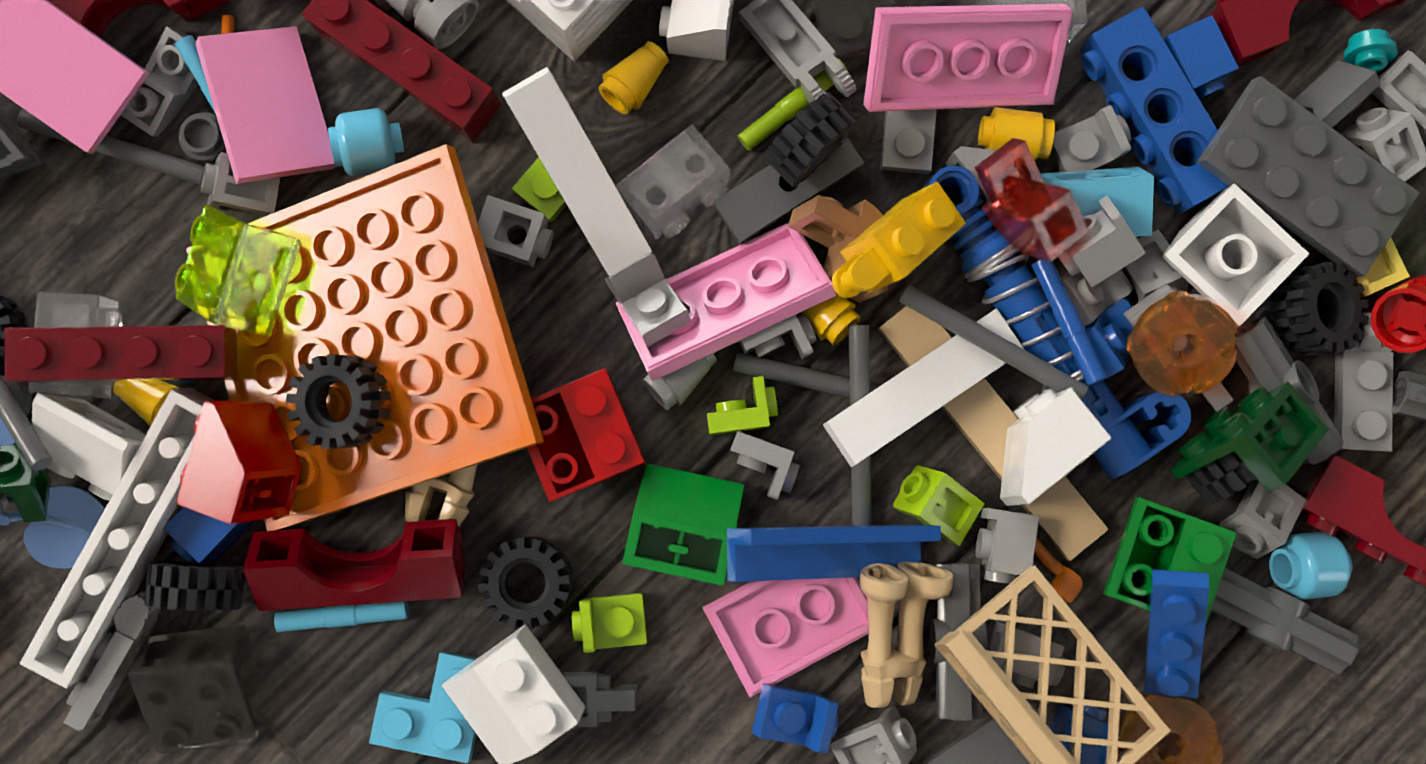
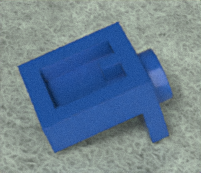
(1110, 335)
(796, 717)

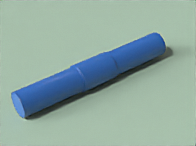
(1069, 322)

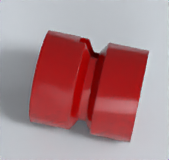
(1401, 316)

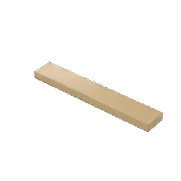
(984, 422)

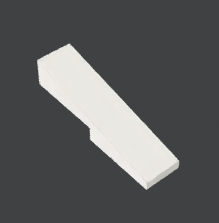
(577, 171)
(915, 393)

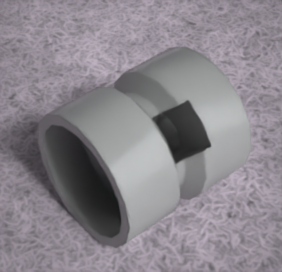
(437, 20)

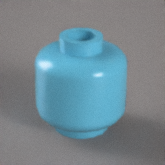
(365, 141)
(1311, 566)

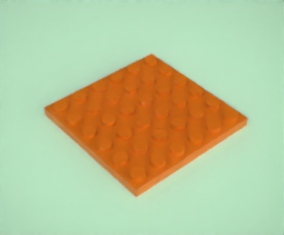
(405, 283)

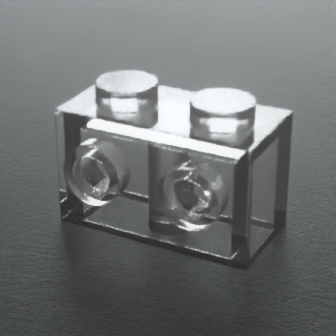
(675, 184)

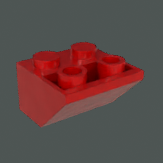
(583, 436)
(240, 463)

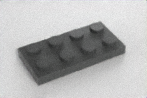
(1308, 176)

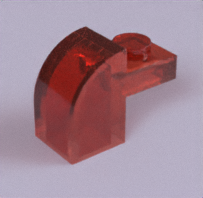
(1025, 210)

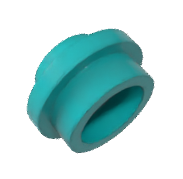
(1370, 49)

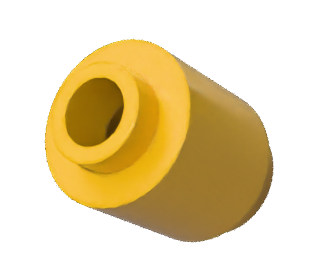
(1024, 125)

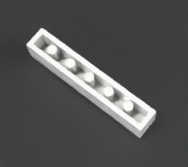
(119, 546)

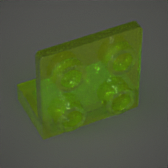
(235, 272)

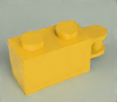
(897, 242)

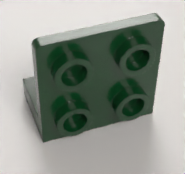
(1268, 432)

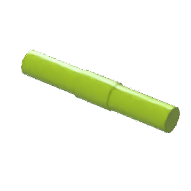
(781, 113)

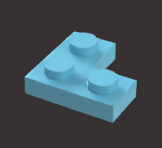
(426, 725)

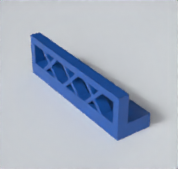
(821, 550)

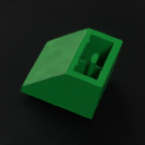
(683, 524)
(1170, 542)

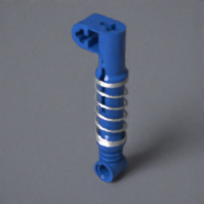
(1031, 319)

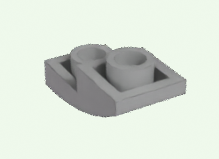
(164, 88)

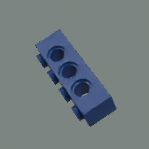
(1161, 84)

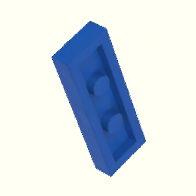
(1176, 633)

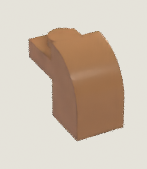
(835, 227)

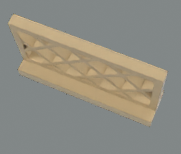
(1009, 706)

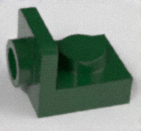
(23, 485)

